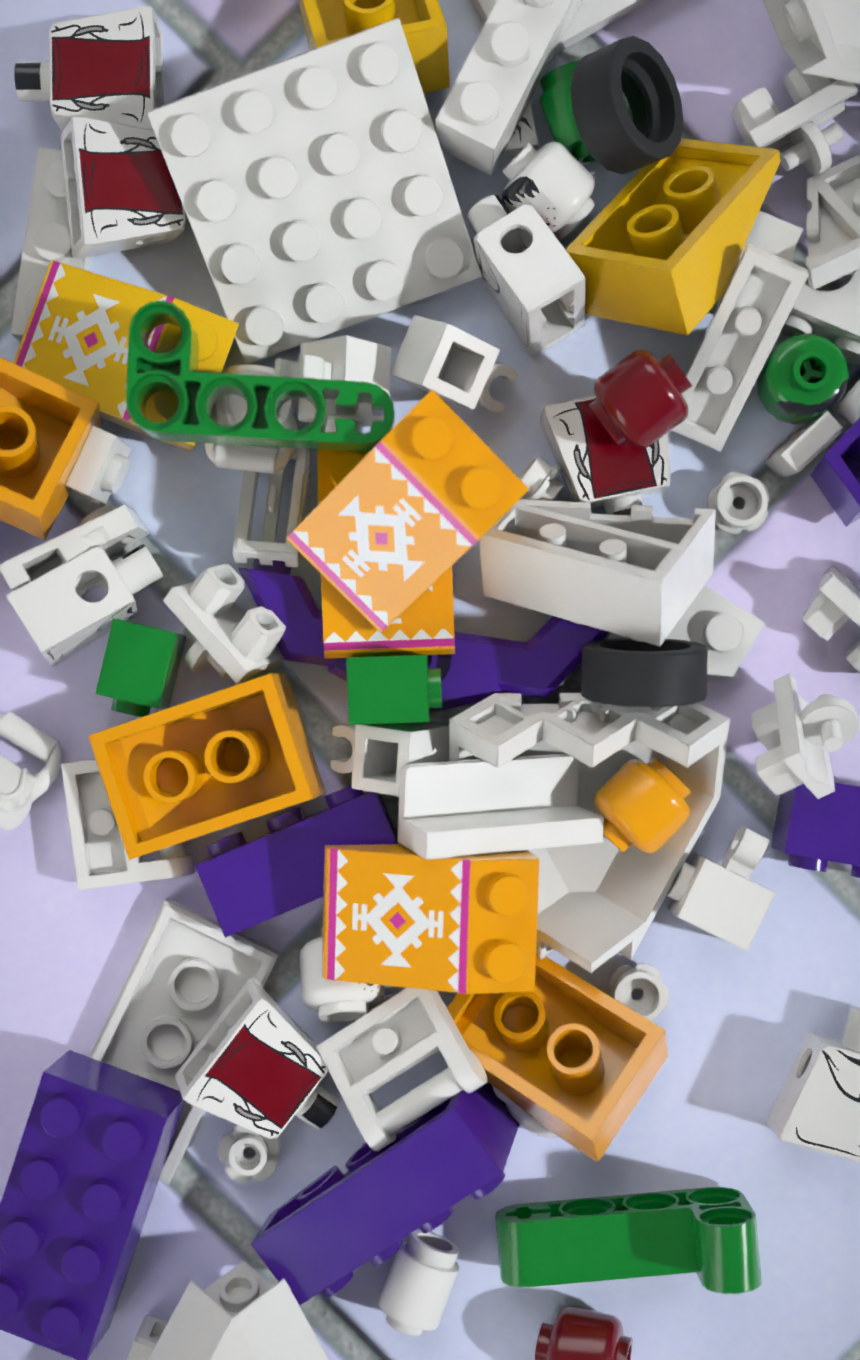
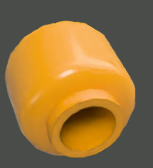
(642, 805)

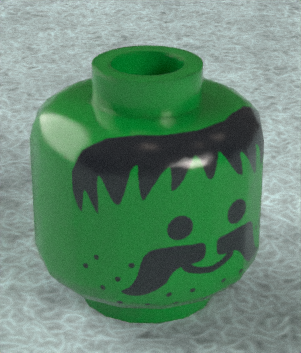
(788, 393)

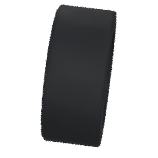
(601, 112)
(644, 674)

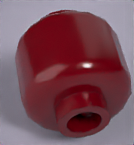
(641, 398)
(583, 1336)

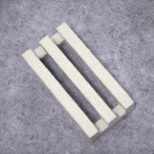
(267, 548)

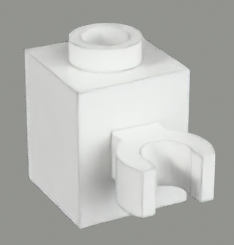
(340, 359)
(450, 364)
(385, 748)
(723, 896)

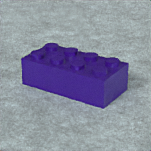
(80, 1200)

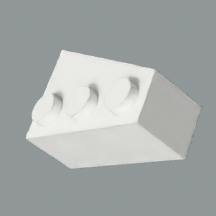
(599, 568)

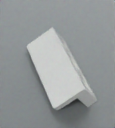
(488, 809)

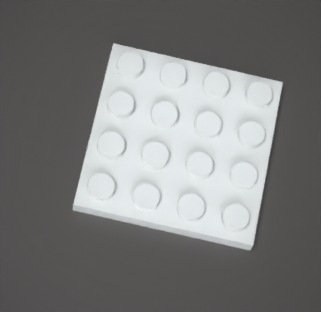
(317, 191)

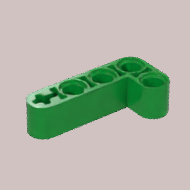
(264, 396)
(632, 1238)

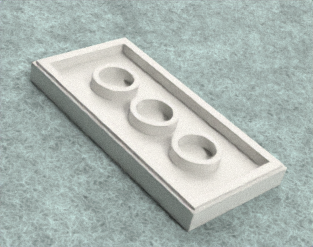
(173, 1000)

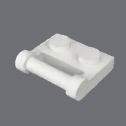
(96, 839)
(388, 1045)

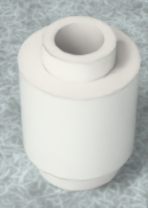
(419, 1283)

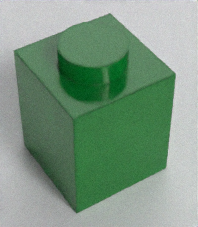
(140, 667)
(392, 689)

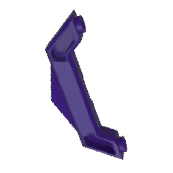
(470, 675)

